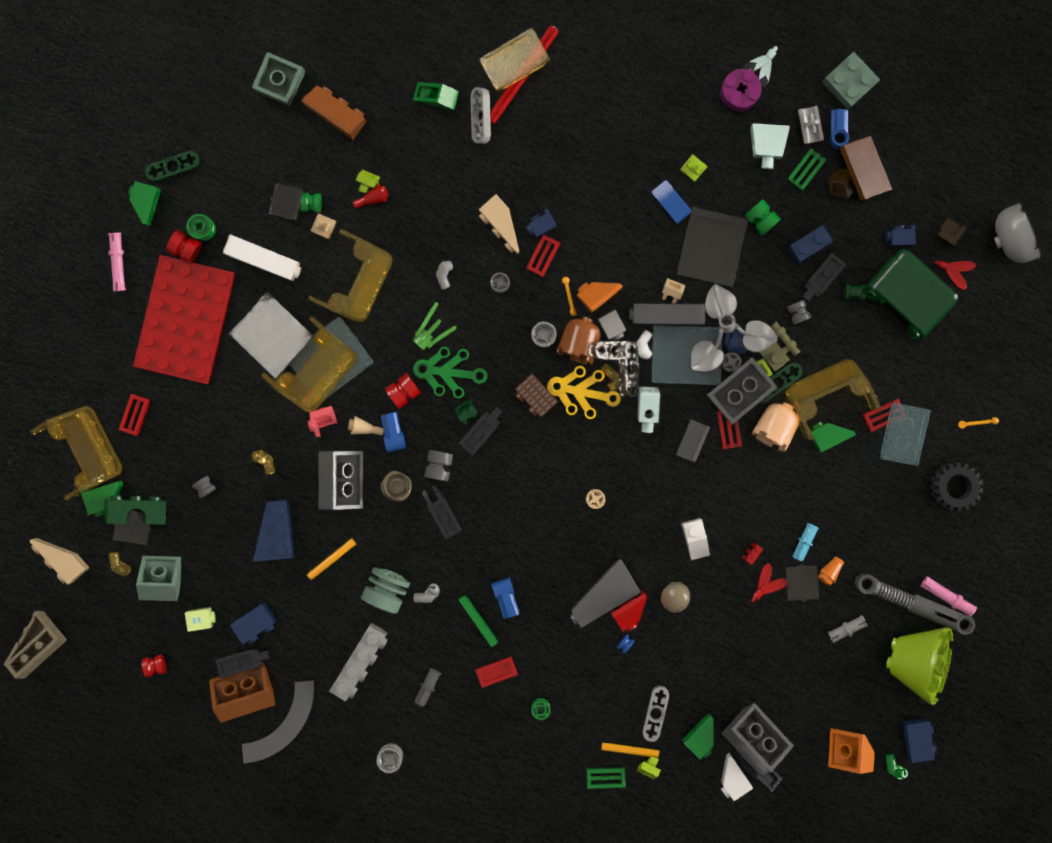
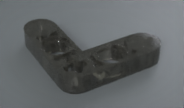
(621, 354)

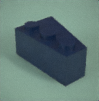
(275, 533)

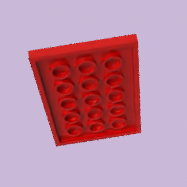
(184, 319)

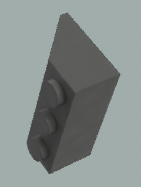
(340, 480)

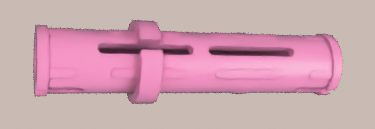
(117, 261)
(943, 593)

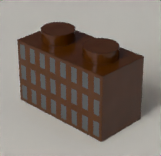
(535, 395)

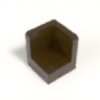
(841, 183)
(950, 232)

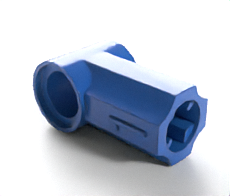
(839, 127)
(393, 436)
(504, 593)

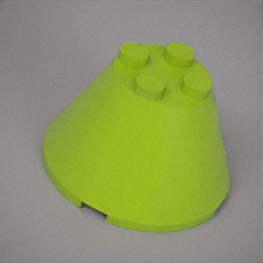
(922, 661)

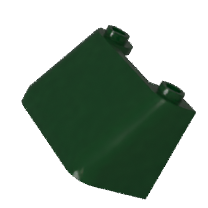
(912, 292)

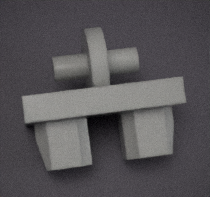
(810, 125)

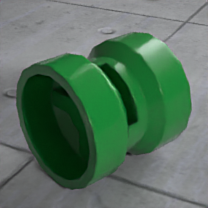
(311, 202)
(538, 706)

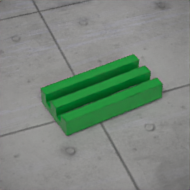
(816, 156)
(606, 777)

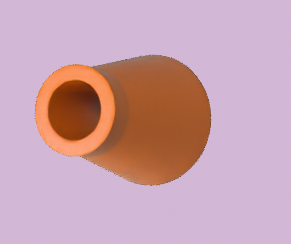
(830, 572)

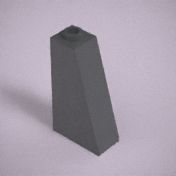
(668, 314)
(606, 594)

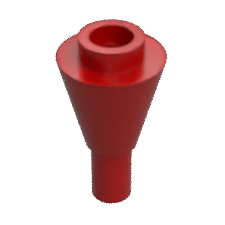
(375, 195)

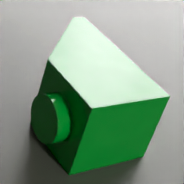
(436, 95)
(144, 200)
(829, 435)
(95, 498)
(701, 738)

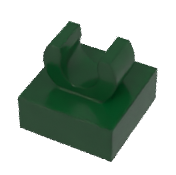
(465, 411)

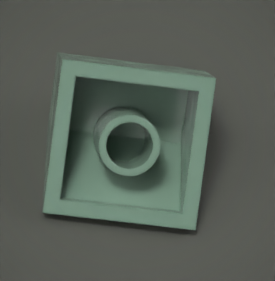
(159, 578)

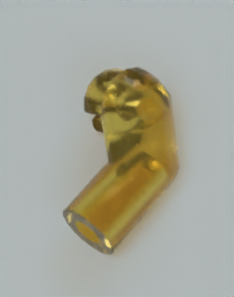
(612, 375)
(265, 459)

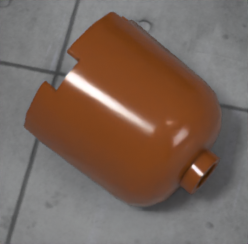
(577, 340)

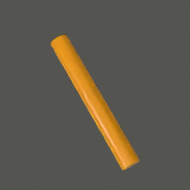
(332, 558)
(630, 750)

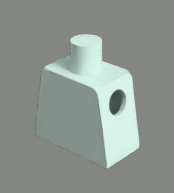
(768, 142)
(648, 400)

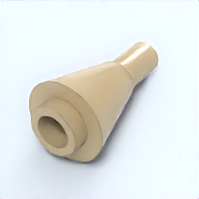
(359, 426)

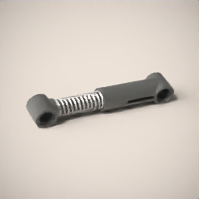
(916, 604)

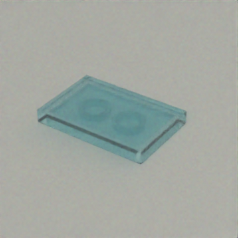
(905, 434)

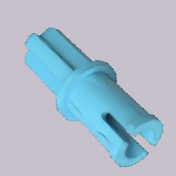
(805, 542)

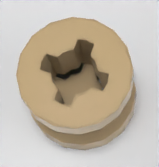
(595, 498)

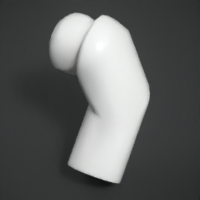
(643, 349)

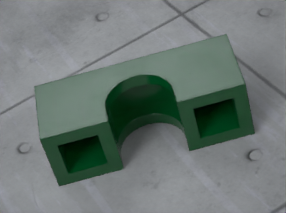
(117, 509)

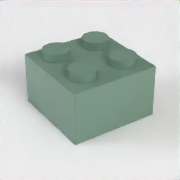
(278, 79)
(850, 80)

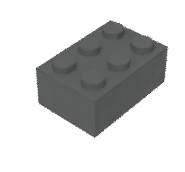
(741, 391)
(757, 739)

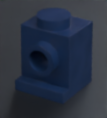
(541, 224)
(901, 236)

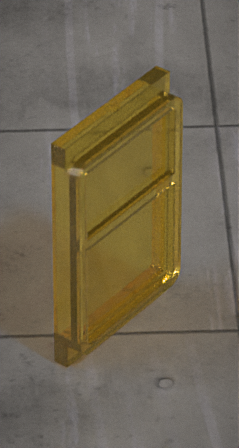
(514, 59)

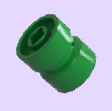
(762, 217)
(201, 227)

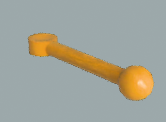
(565, 280)
(962, 424)

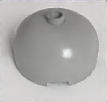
(1015, 235)

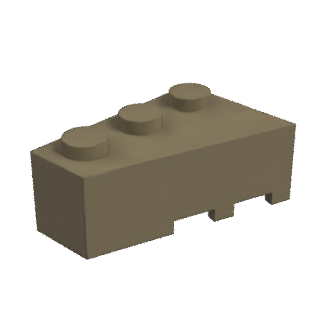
(35, 645)

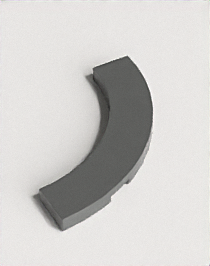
(287, 730)

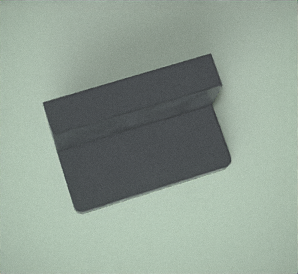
(692, 441)

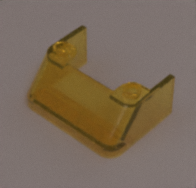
(367, 284)
(319, 373)
(804, 391)
(88, 445)

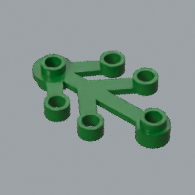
(447, 372)

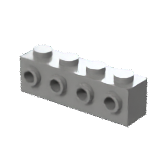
(358, 662)

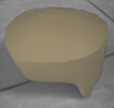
(396, 486)

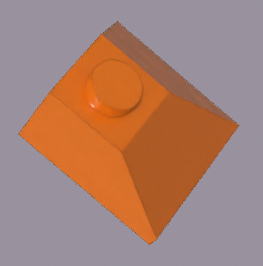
(596, 294)
(850, 752)

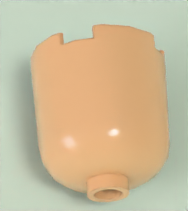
(777, 426)

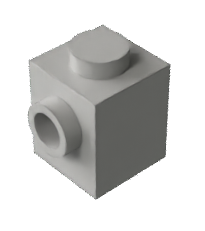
(612, 326)

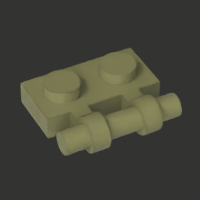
(774, 354)

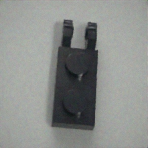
(442, 514)

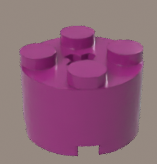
(746, 80)

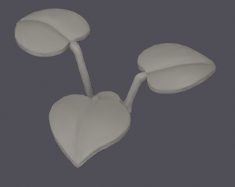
(721, 304)

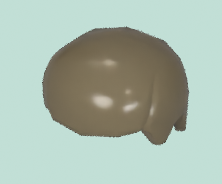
(675, 597)

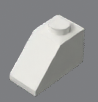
(696, 538)
(734, 780)

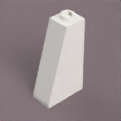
(262, 258)

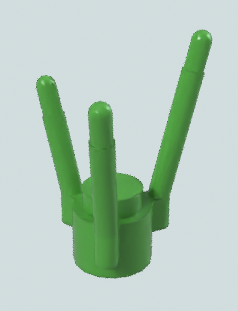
(423, 339)

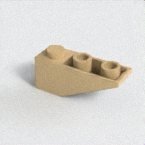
(499, 217)
(64, 562)

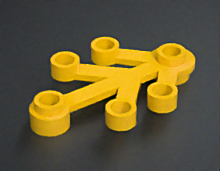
(580, 391)

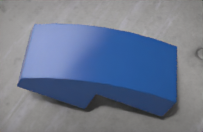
(671, 201)

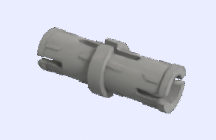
(847, 629)

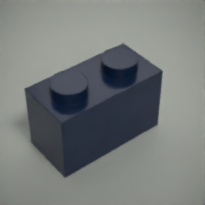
(810, 244)
(253, 623)
(919, 740)

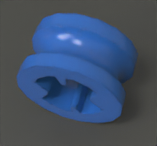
(625, 644)

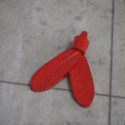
(953, 270)
(765, 586)

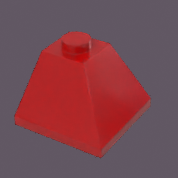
(629, 612)

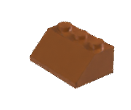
(334, 111)
(241, 693)

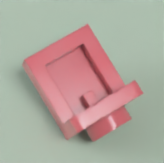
(321, 418)

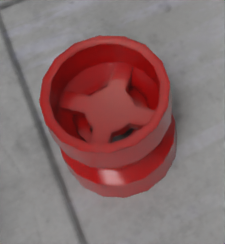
(151, 666)

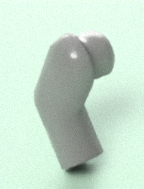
(442, 273)
(428, 596)

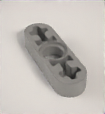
(484, 101)
(657, 728)

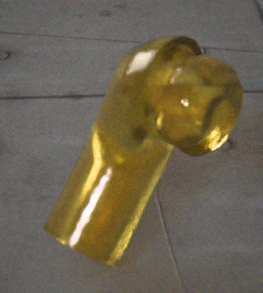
(118, 566)

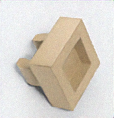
(323, 226)
(673, 289)

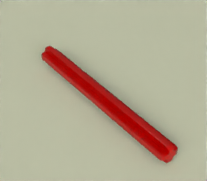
(511, 90)

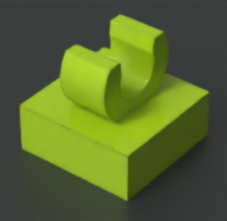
(693, 168)
(367, 179)
(649, 768)

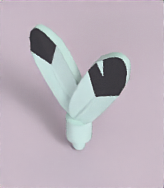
(763, 62)

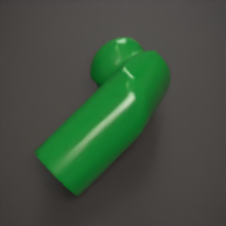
(894, 769)

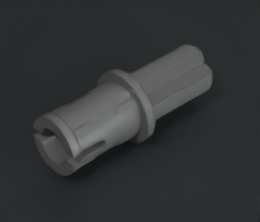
(427, 687)

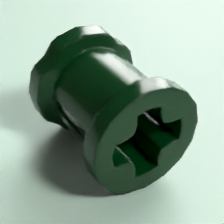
(854, 292)

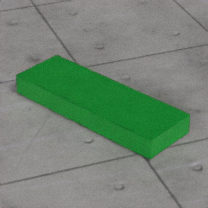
(478, 620)

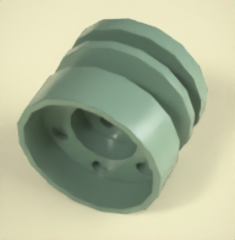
(385, 590)

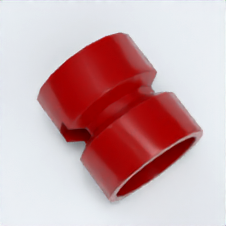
(181, 245)
(402, 390)

